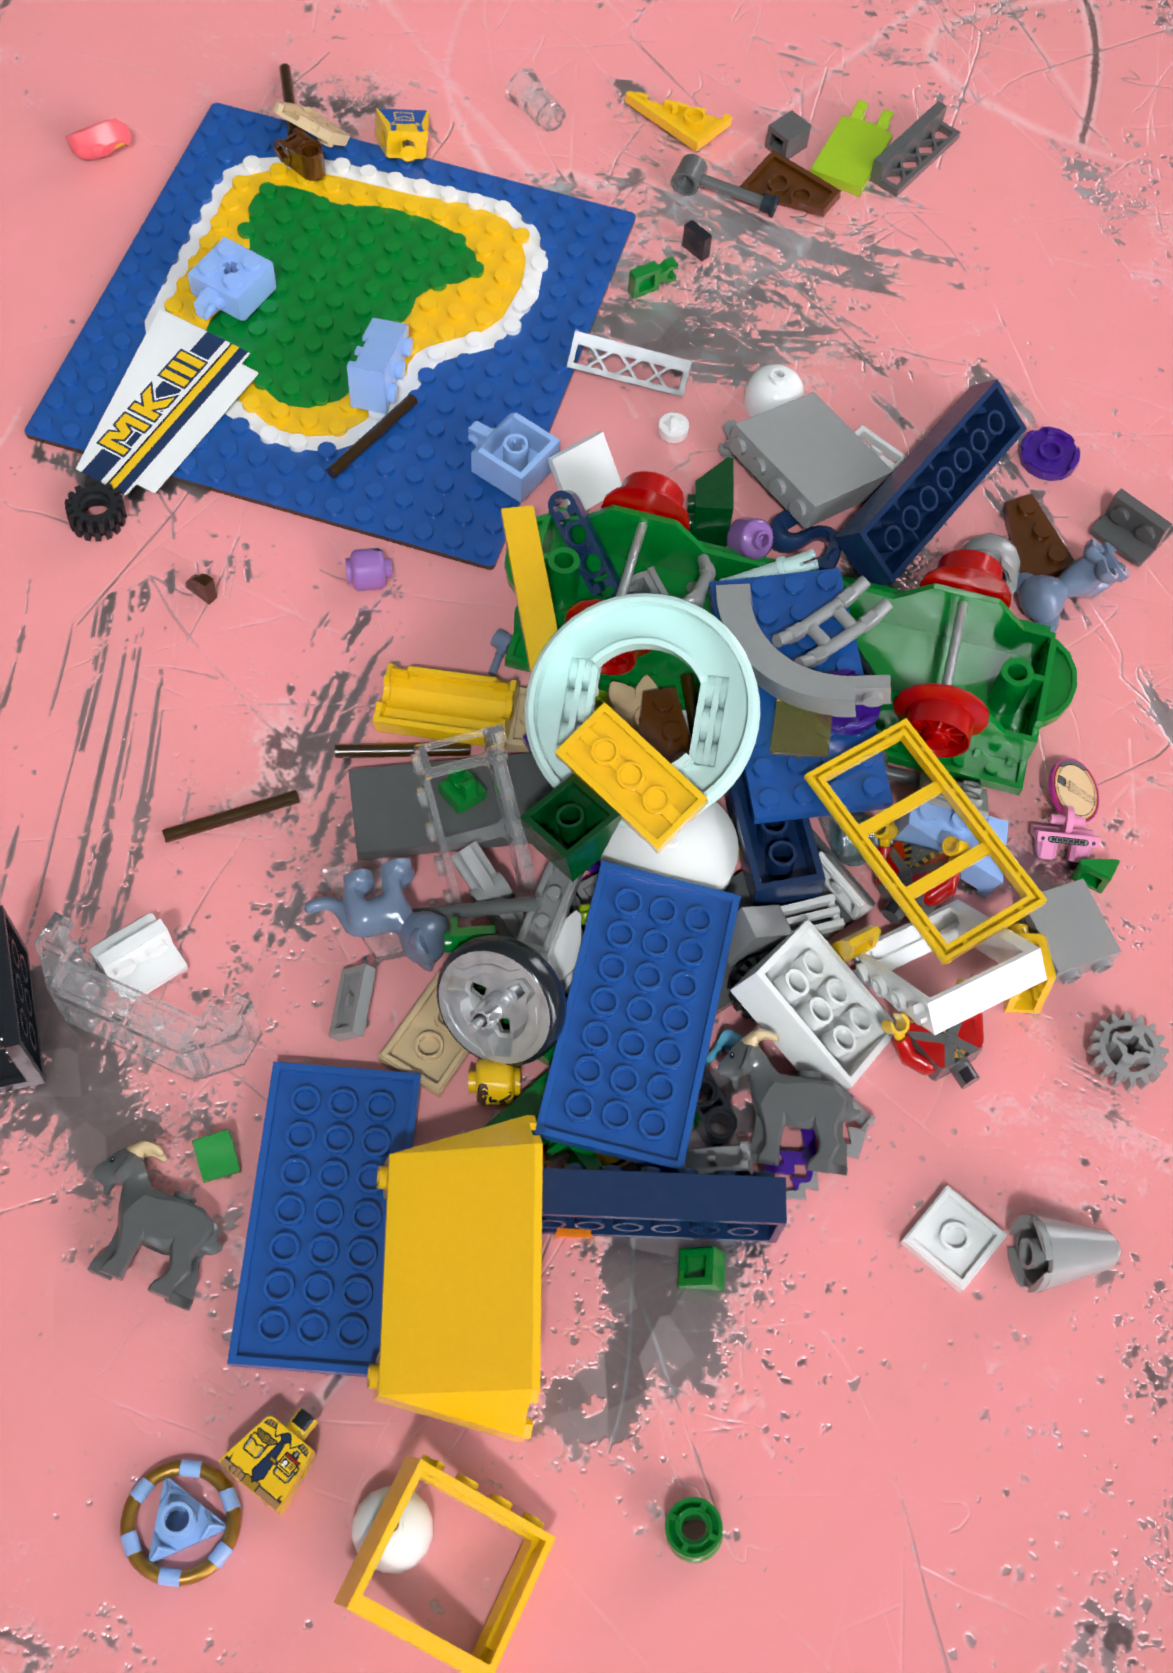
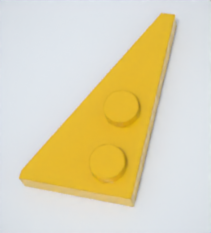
(680, 120)

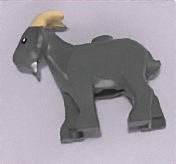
(790, 1102)
(156, 1221)

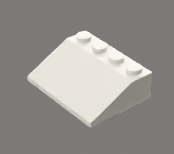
(815, 1007)

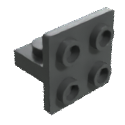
(1132, 528)

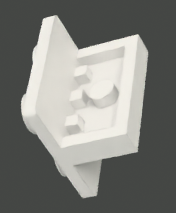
(140, 955)

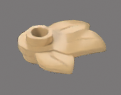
(627, 700)

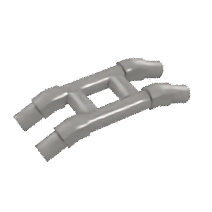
(698, 590)
(834, 608)

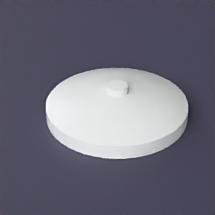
(700, 853)

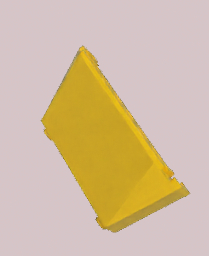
(463, 1279)

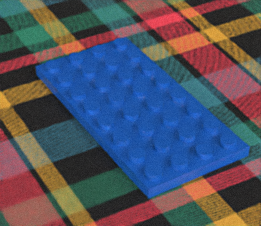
(777, 781)
(639, 1018)
(319, 1220)

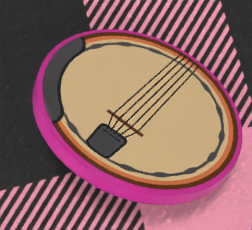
(1074, 786)

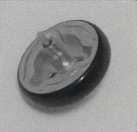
(518, 988)

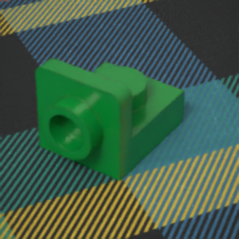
(576, 1156)

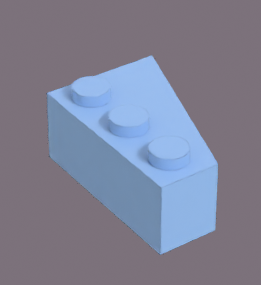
(379, 365)
(929, 827)

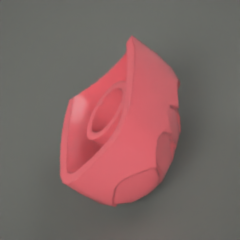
(99, 139)

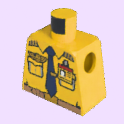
(273, 1459)

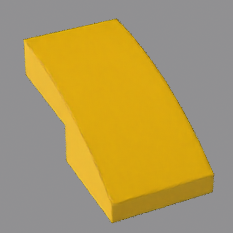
(857, 943)

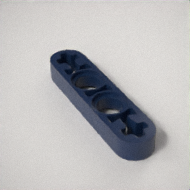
(590, 546)

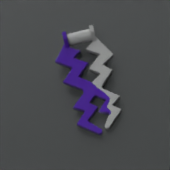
(792, 1158)

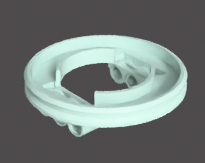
(569, 670)

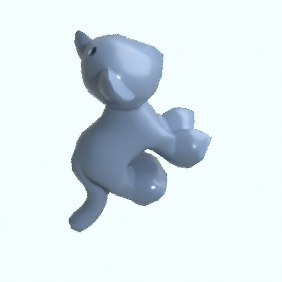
(1044, 596)
(419, 932)

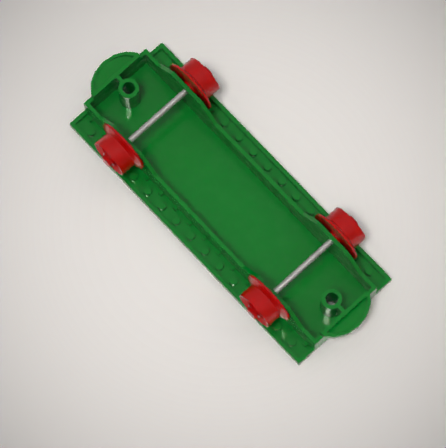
(954, 651)

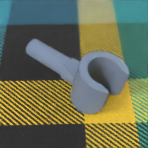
(501, 641)

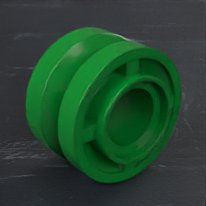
(694, 1550)

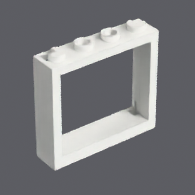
(1018, 969)

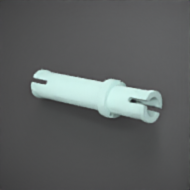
(781, 566)

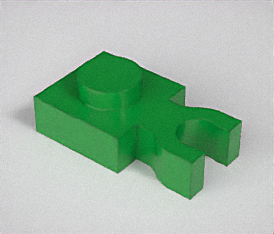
(647, 277)

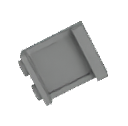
(1074, 932)

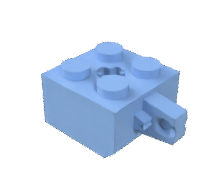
(231, 281)
(512, 454)

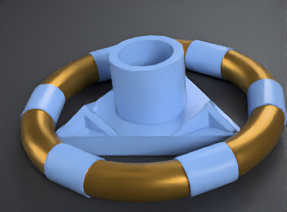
(180, 1523)

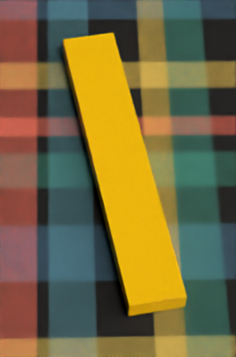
(529, 579)

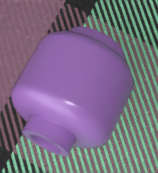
(751, 537)
(368, 569)

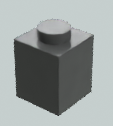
(788, 134)

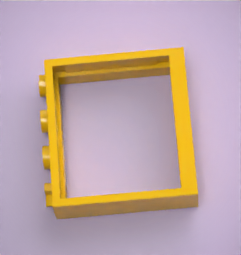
(514, 1591)

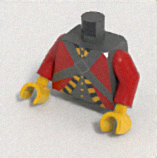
(912, 864)
(939, 1053)

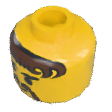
(494, 1082)

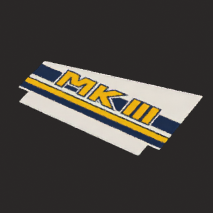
(165, 404)

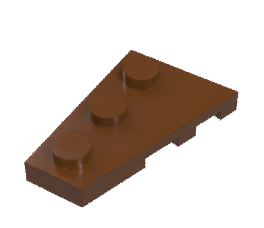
(793, 183)
(1035, 538)
(664, 723)

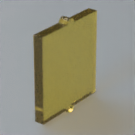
(800, 732)

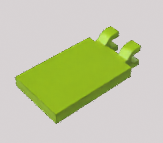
(851, 150)

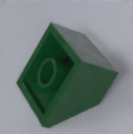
(712, 504)
(571, 826)

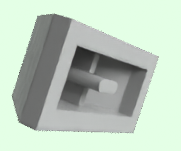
(756, 931)

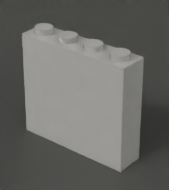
(808, 459)

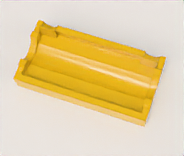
(443, 703)
(631, 777)

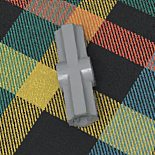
(487, 885)

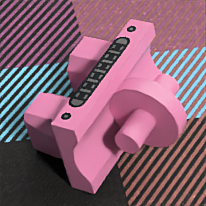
(1078, 840)

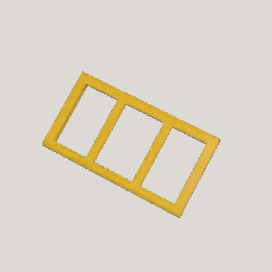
(942, 784)

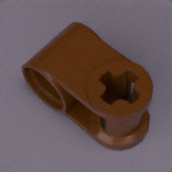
(301, 154)

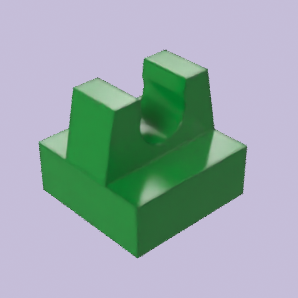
(462, 790)

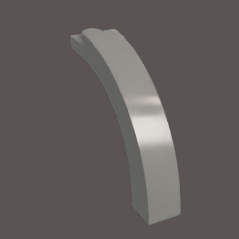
(788, 679)

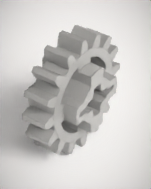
(1142, 1048)

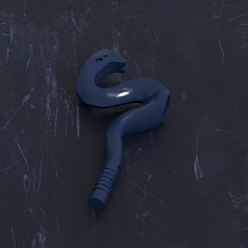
(792, 542)

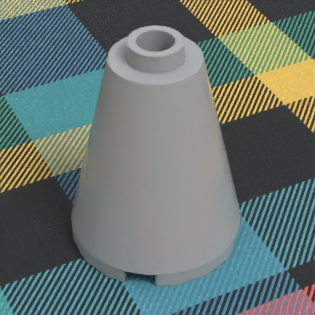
(1058, 1252)

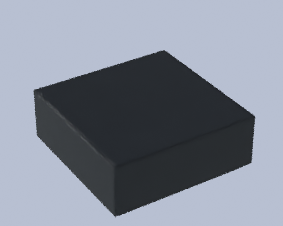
(696, 240)

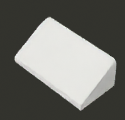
(844, 888)

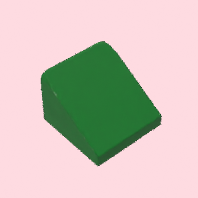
(1095, 872)
(216, 1156)
(701, 1268)

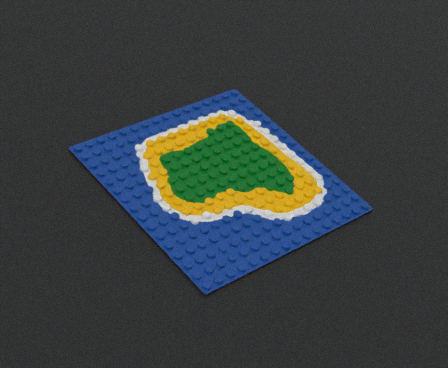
(467, 259)

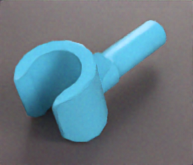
(726, 1041)

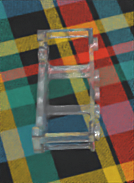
(509, 825)
(139, 1020)

